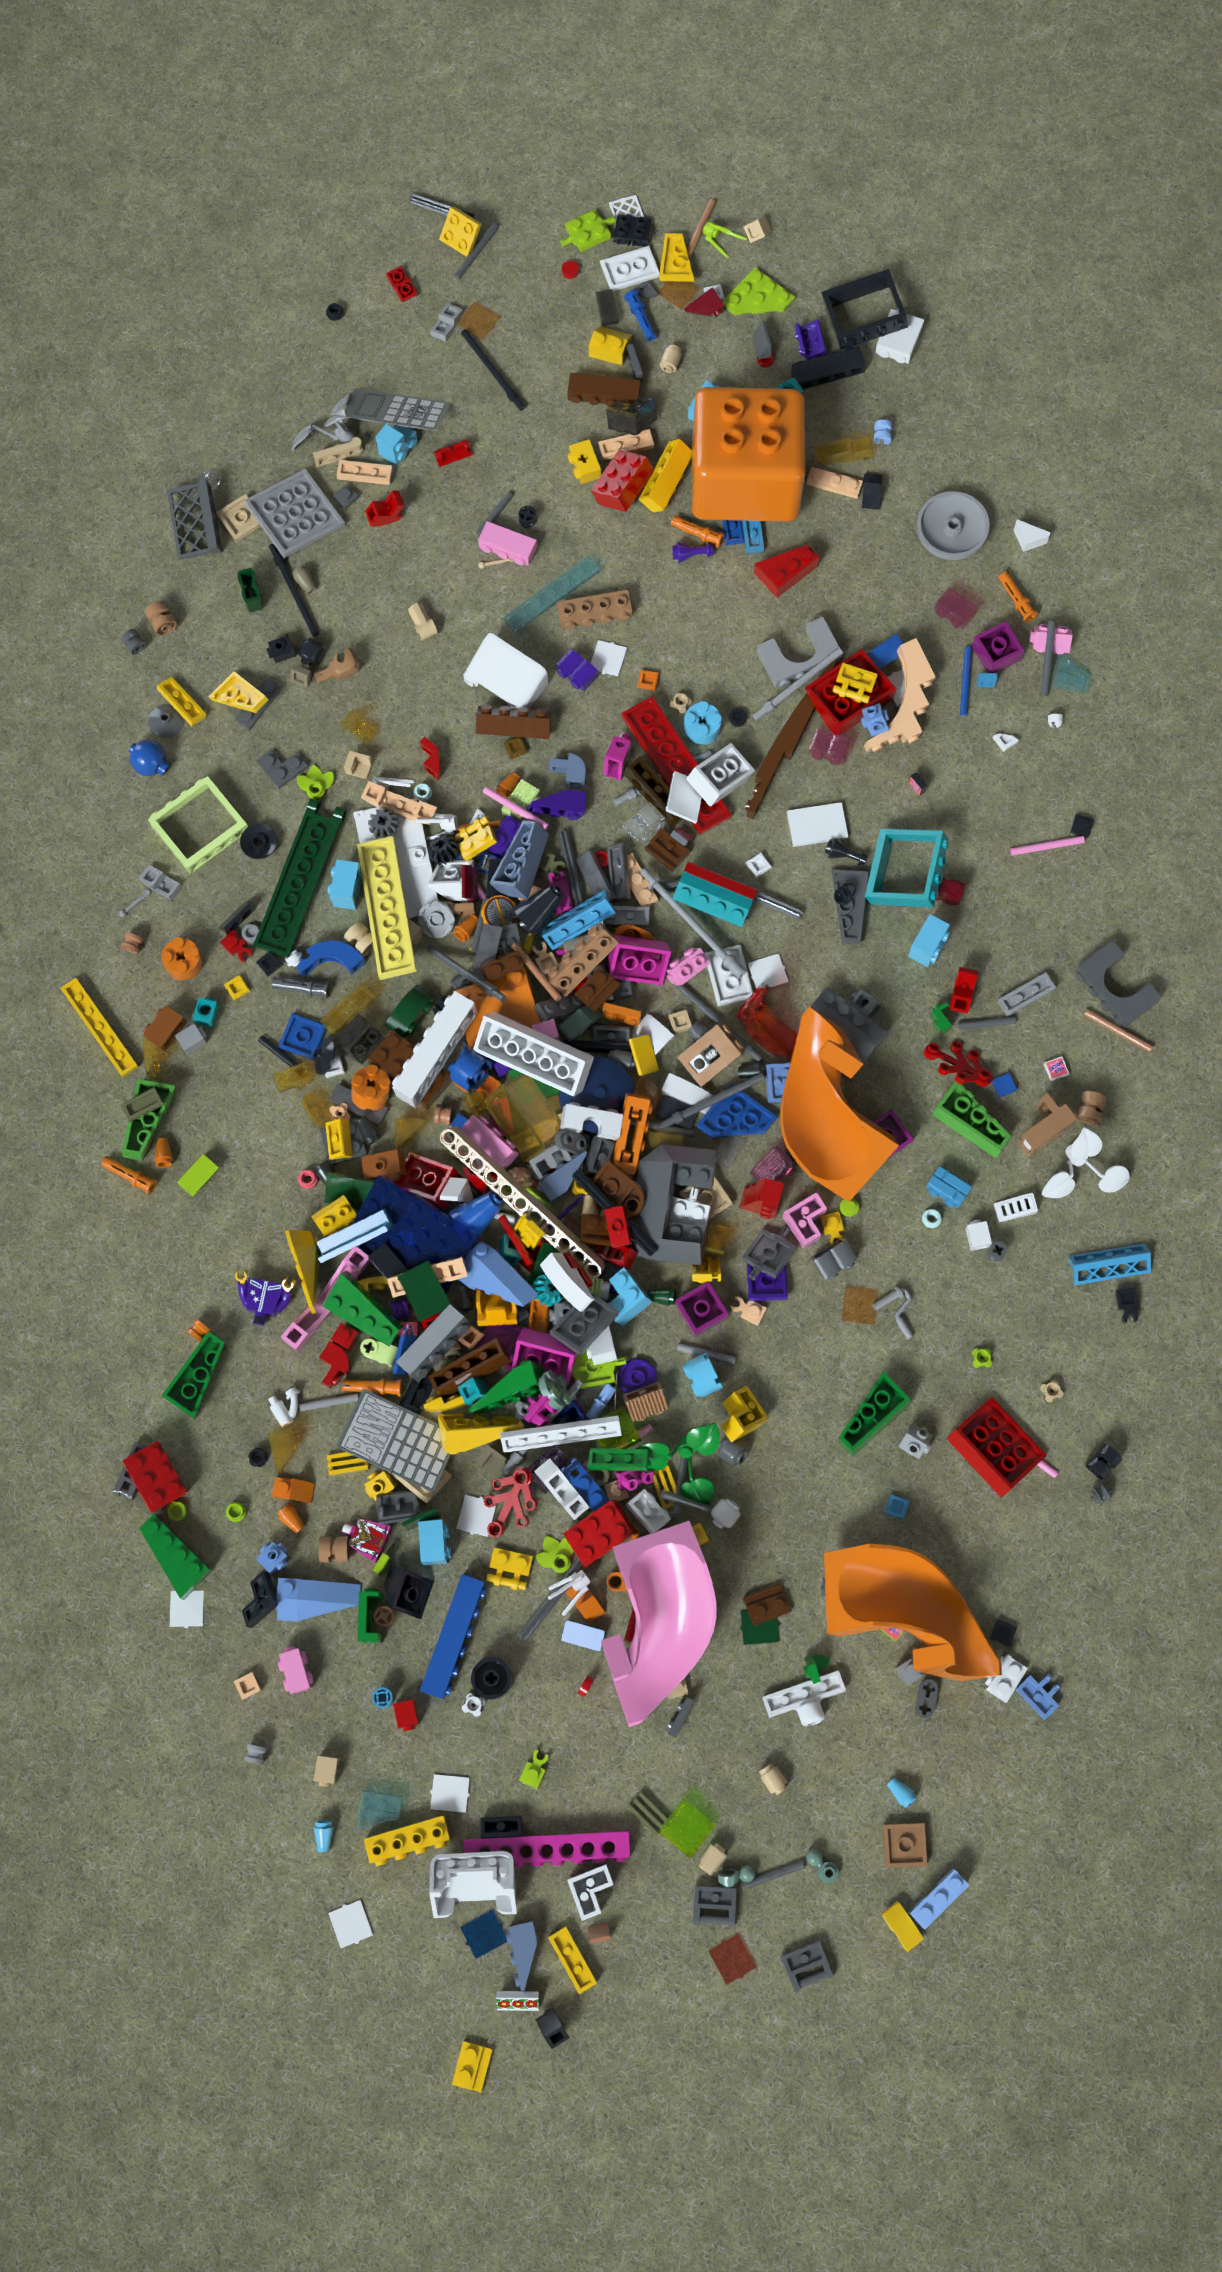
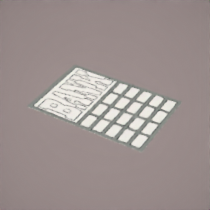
(395, 1440)

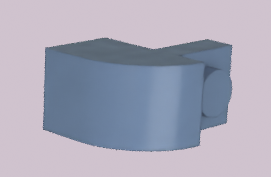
(573, 767)

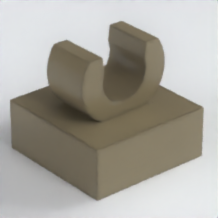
(301, 674)

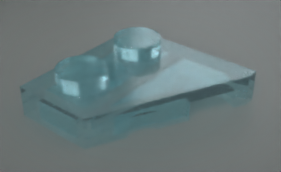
(1069, 676)
(377, 1808)

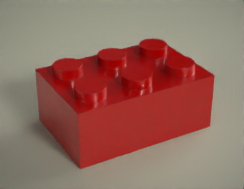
(622, 480)
(154, 1477)
(600, 1532)

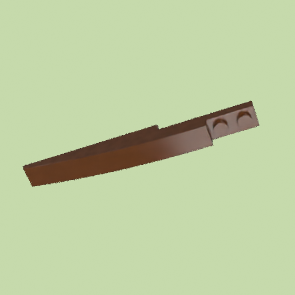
(783, 747)

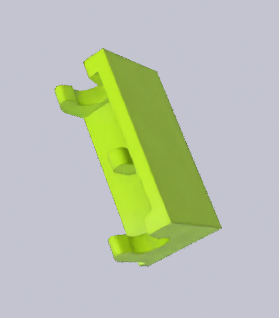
(197, 1175)

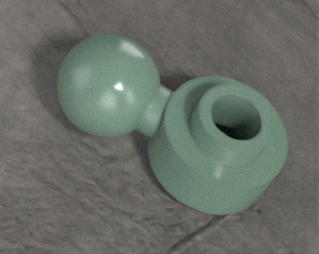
(815, 1858)
(731, 1876)

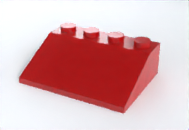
(844, 713)
(996, 1447)

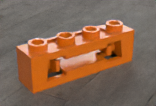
(637, 1102)

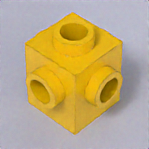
(384, 1479)

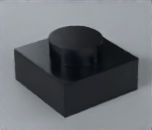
(1081, 825)

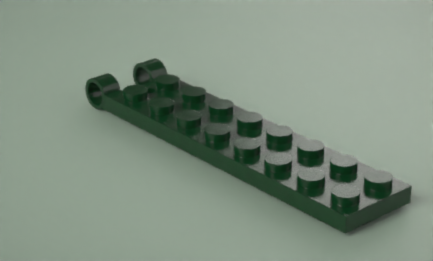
(298, 880)

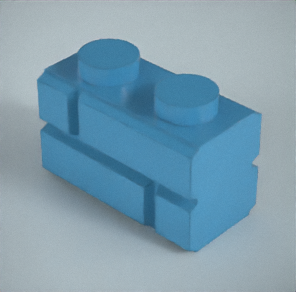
(948, 1187)

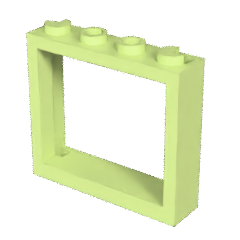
(213, 847)

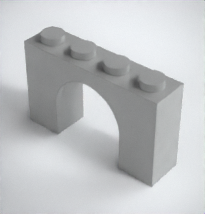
(782, 670)

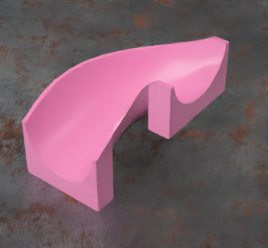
(673, 1617)

